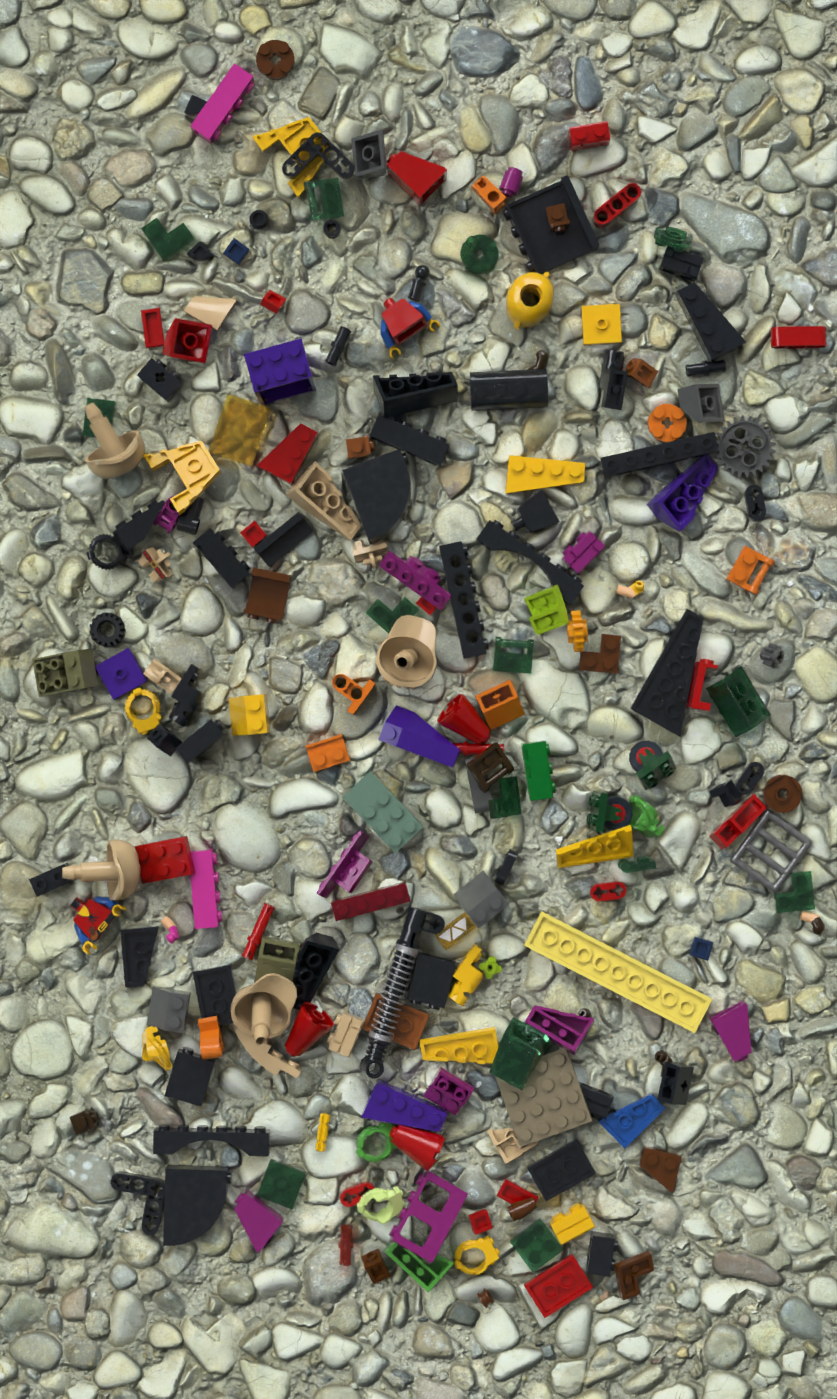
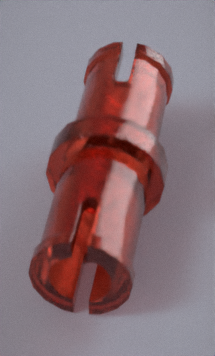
(345, 1244)

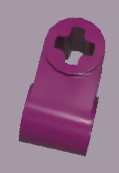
(168, 515)

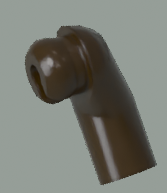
(542, 360)

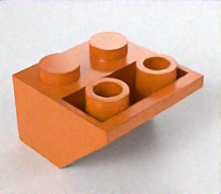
(500, 704)

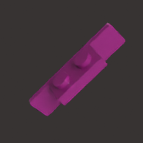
(417, 578)
(349, 868)

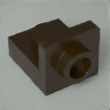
(84, 1120)

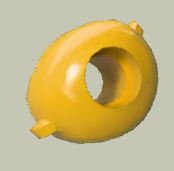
(517, 311)

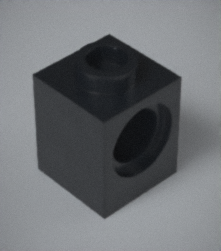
(164, 740)

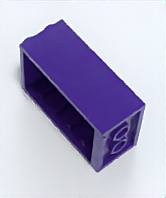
(280, 371)

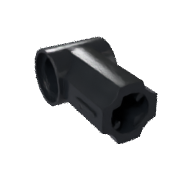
(189, 520)

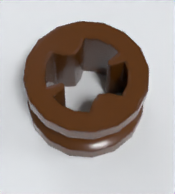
(485, 1298)

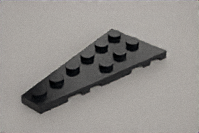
(669, 682)

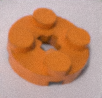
(674, 415)

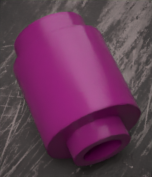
(511, 182)

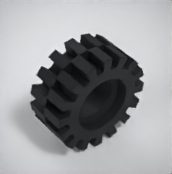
(99, 621)

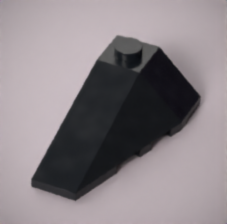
(312, 965)

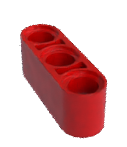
(621, 197)
(798, 337)

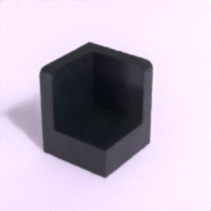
(727, 793)

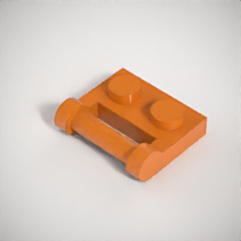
(744, 567)

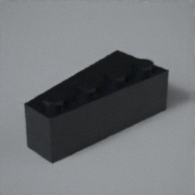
(709, 325)
(415, 392)

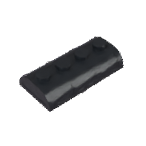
(509, 389)

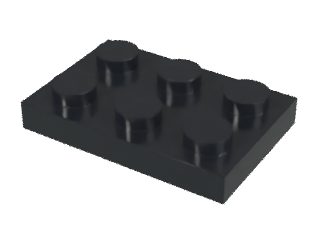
(215, 992)
(561, 1170)

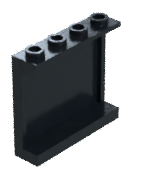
(543, 247)

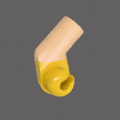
(631, 591)

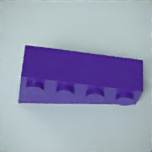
(400, 1107)

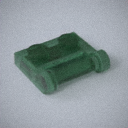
(330, 199)
(513, 661)
(642, 863)

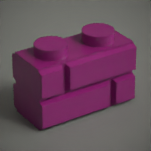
(583, 552)

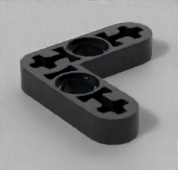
(315, 151)
(146, 1190)

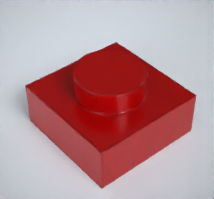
(273, 301)
(253, 534)
(426, 606)
(480, 1221)

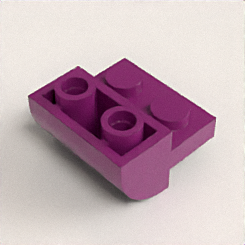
(448, 1091)

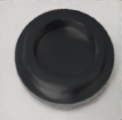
(259, 219)

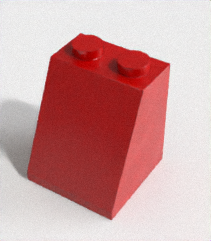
(415, 175)

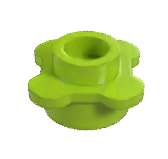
(485, 967)

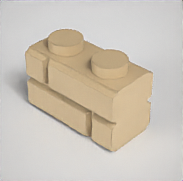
(346, 1033)

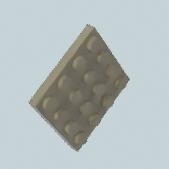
(549, 1100)

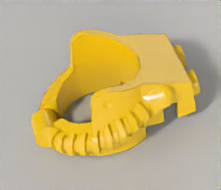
(143, 725)
(155, 1049)
(486, 1245)

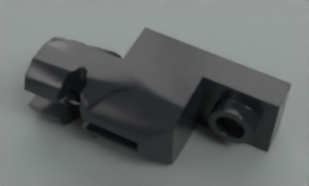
(613, 379)
(187, 697)

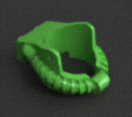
(644, 820)
(384, 1129)

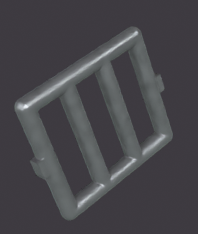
(795, 856)

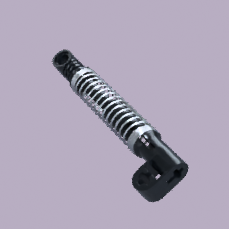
(406, 950)

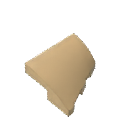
(210, 310)
(508, 1144)

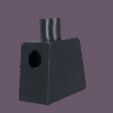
(535, 514)

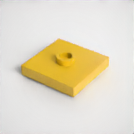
(601, 324)

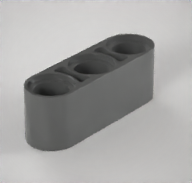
(479, 799)

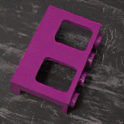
(438, 1221)

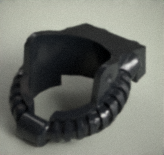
(122, 556)

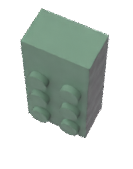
(383, 811)

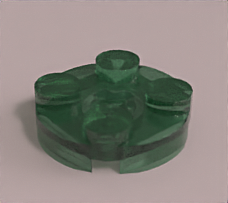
(672, 237)
(486, 262)

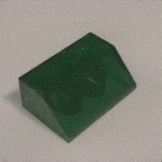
(738, 702)

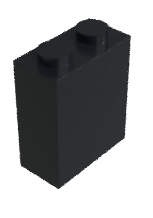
(201, 740)
(431, 980)
(189, 1077)

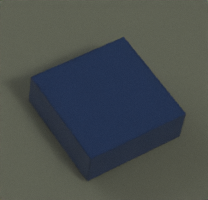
(236, 251)
(701, 948)

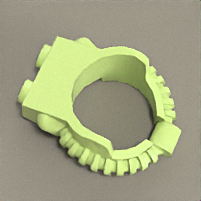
(393, 1207)

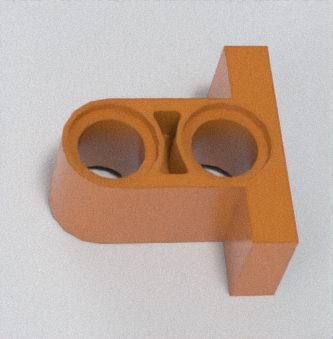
(350, 685)
(210, 1038)

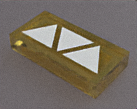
(455, 931)

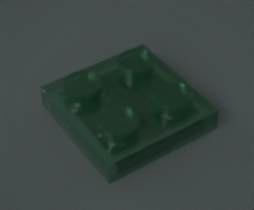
(281, 1184)
(536, 1245)

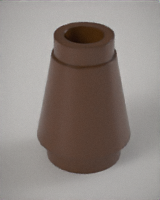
(522, 1208)

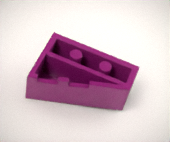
(561, 1027)

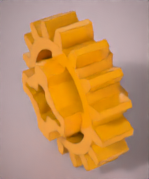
(577, 631)

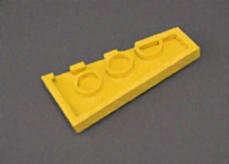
(539, 473)
(463, 1047)

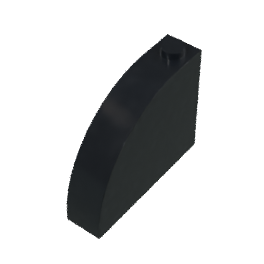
(380, 493)
(192, 1200)

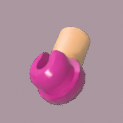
(172, 928)

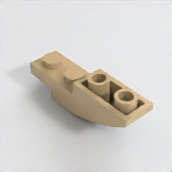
(269, 1060)

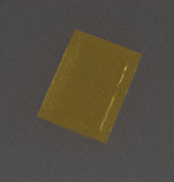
(239, 430)

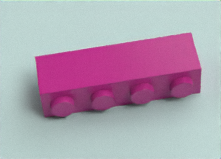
(222, 104)
(204, 889)

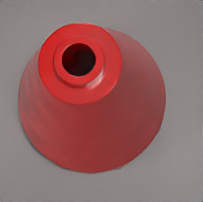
(464, 720)
(307, 1029)
(417, 1144)

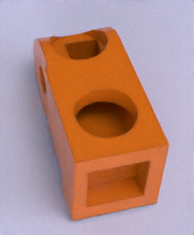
(489, 194)

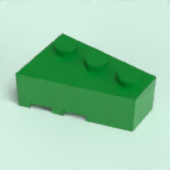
(538, 770)

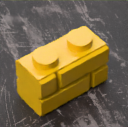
(572, 1223)

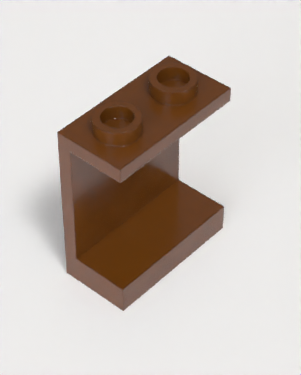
(267, 595)

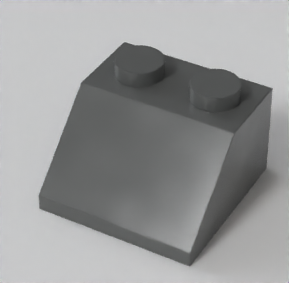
(369, 155)
(169, 1009)

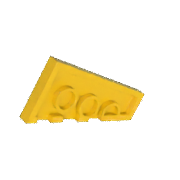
(604, 847)

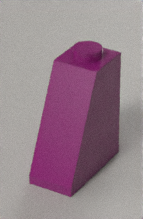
(734, 1030)
(257, 1219)

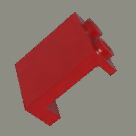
(697, 684)

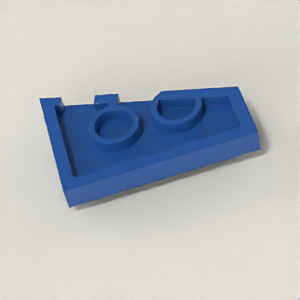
(632, 1119)

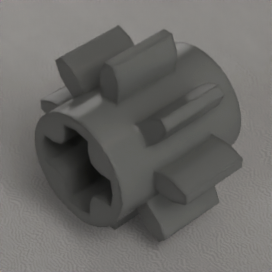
(772, 655)

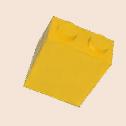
(249, 715)

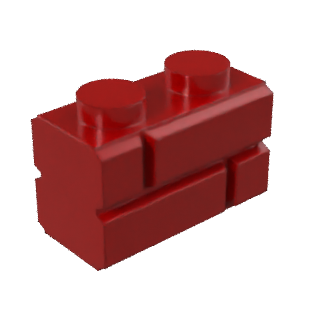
(589, 136)

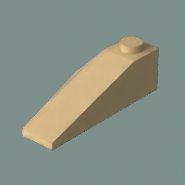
(320, 498)

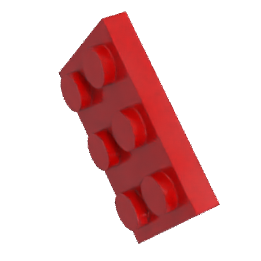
(165, 859)
(558, 1285)

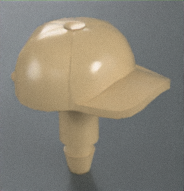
(117, 453)
(408, 653)
(119, 870)
(264, 1007)

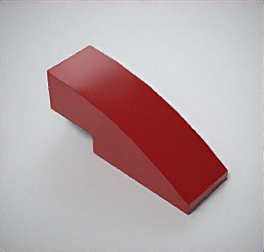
(737, 822)

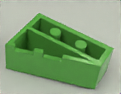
(424, 1274)

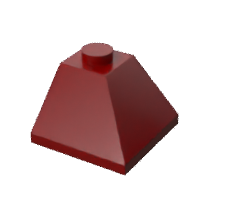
(187, 340)

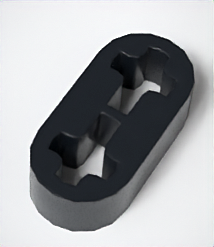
(759, 502)
(752, 780)
(506, 867)

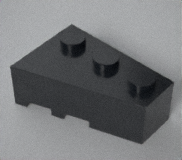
(222, 557)

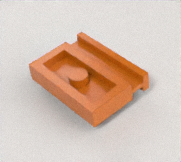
(327, 753)

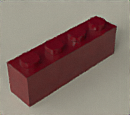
(370, 901)

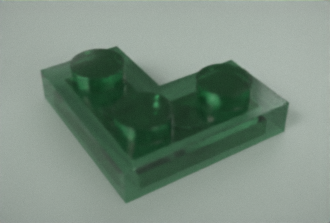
(167, 243)
(385, 617)
(510, 800)
(800, 898)

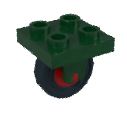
(650, 763)
(608, 812)

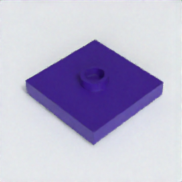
(121, 673)

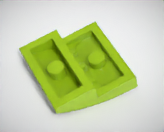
(547, 610)

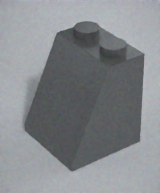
(481, 899)

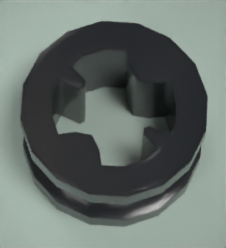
(337, 228)

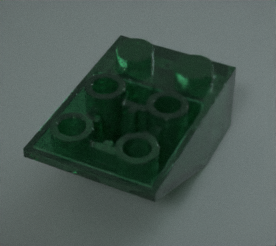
(518, 1053)

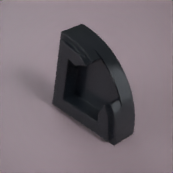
(194, 105)
(200, 252)

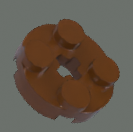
(267, 67)
(771, 792)

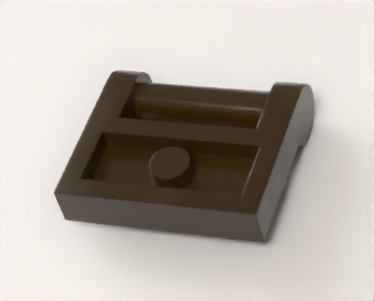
(486, 762)

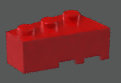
(290, 454)

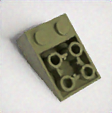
(65, 672)
(277, 957)

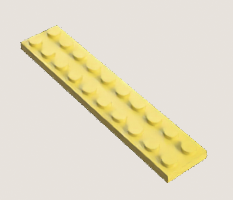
(618, 972)

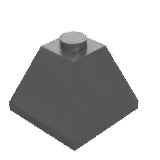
(702, 402)

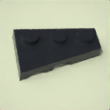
(137, 953)

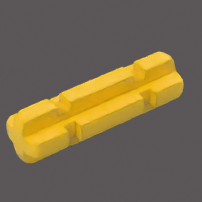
(322, 1132)

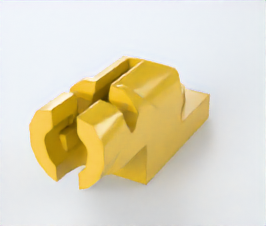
(467, 976)

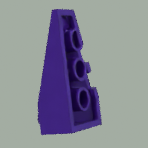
(679, 499)
(415, 735)

